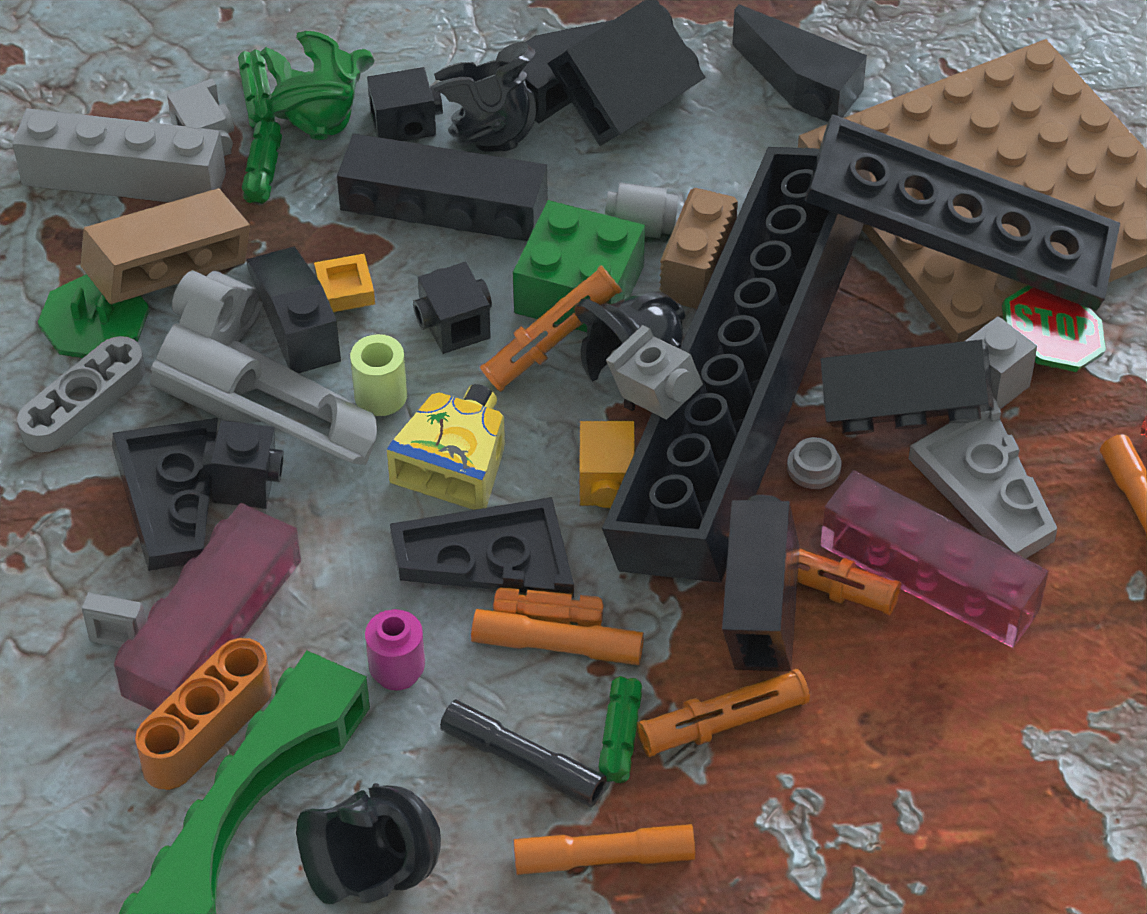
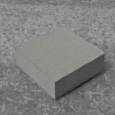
(112, 619)

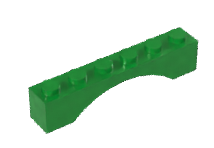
(306, 721)

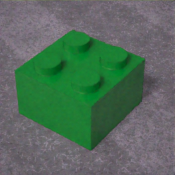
(567, 250)

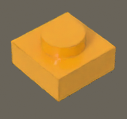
(346, 282)

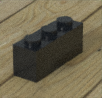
(907, 386)

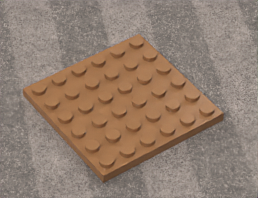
(1026, 123)

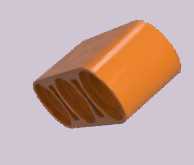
(197, 737)

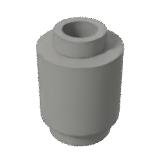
(644, 206)

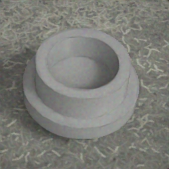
(814, 463)

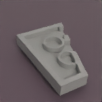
(986, 482)

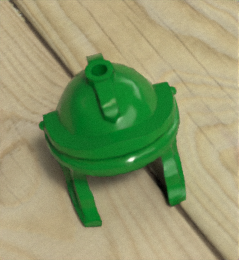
(319, 99)

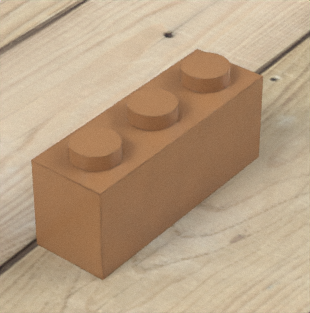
(163, 245)

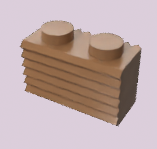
(696, 245)

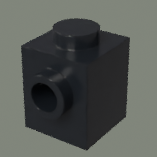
(403, 104)
(453, 307)
(243, 464)

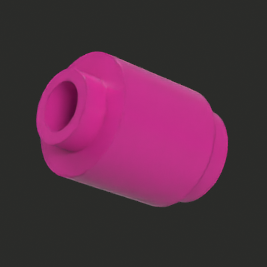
(395, 649)

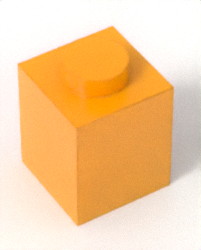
(604, 459)

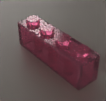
(934, 558)
(210, 605)

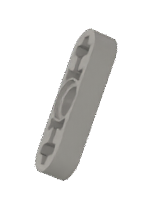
(73, 414)

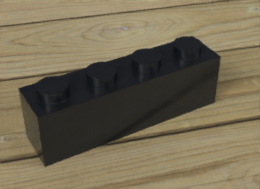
(442, 187)

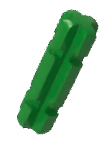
(255, 87)
(261, 162)
(620, 729)

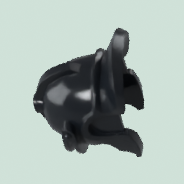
(493, 99)
(614, 323)
(368, 844)

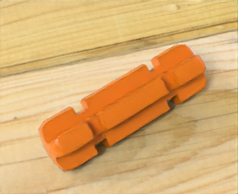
(550, 606)

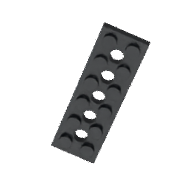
(990, 199)

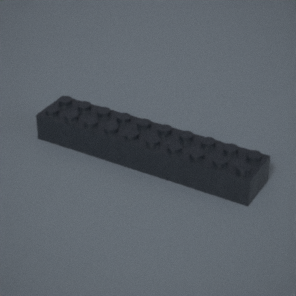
(751, 355)

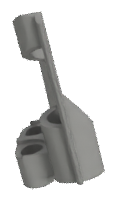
(212, 369)

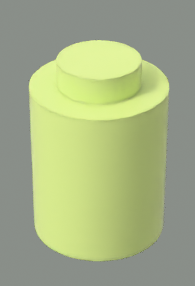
(379, 374)

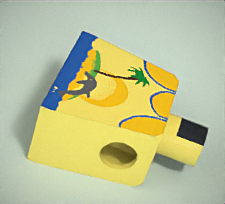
(451, 448)

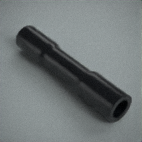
(553, 768)

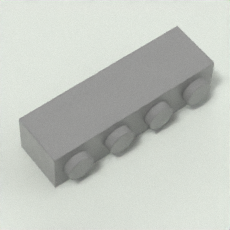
(117, 156)

